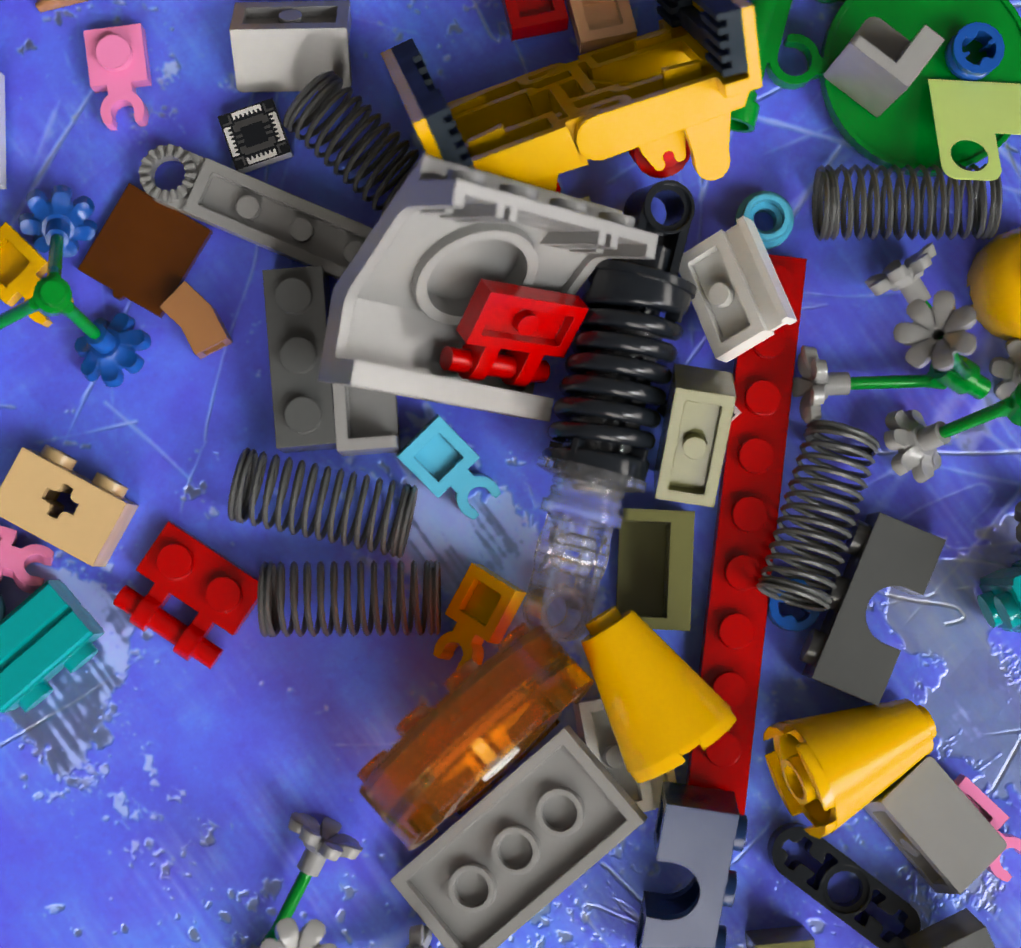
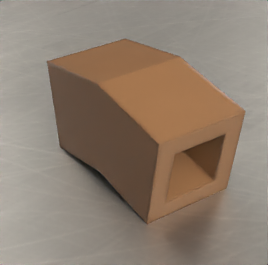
(197, 320)

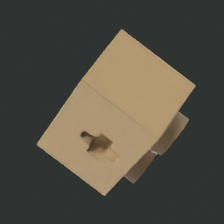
(30, 503)

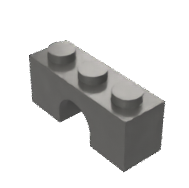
(296, 330)
(844, 649)

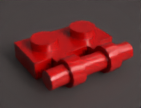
(516, 319)
(199, 578)

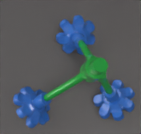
(56, 228)

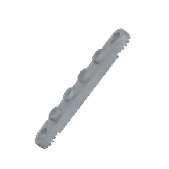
(256, 211)

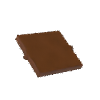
(144, 250)

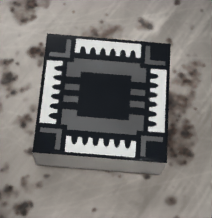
(255, 136)

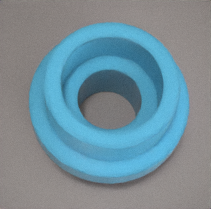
(777, 208)

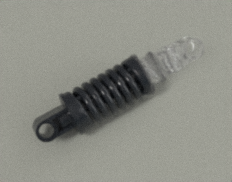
(603, 407)

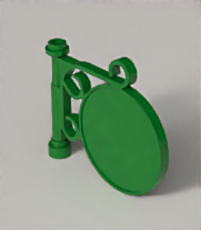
(907, 127)

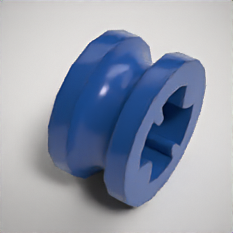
(992, 44)
(788, 622)

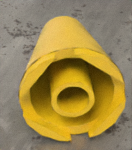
(650, 695)
(845, 758)

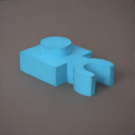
(443, 461)

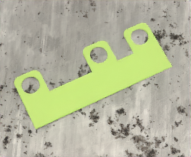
(975, 114)

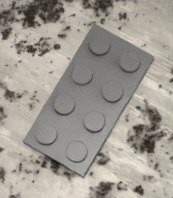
(519, 846)

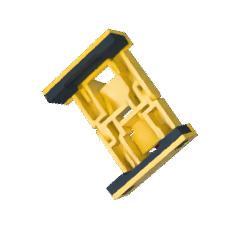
(647, 95)

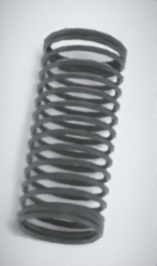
(315, 111)
(827, 221)
(248, 482)
(804, 595)
(272, 598)

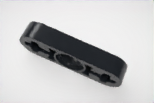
(800, 873)

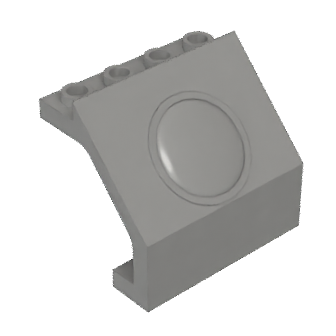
(424, 262)

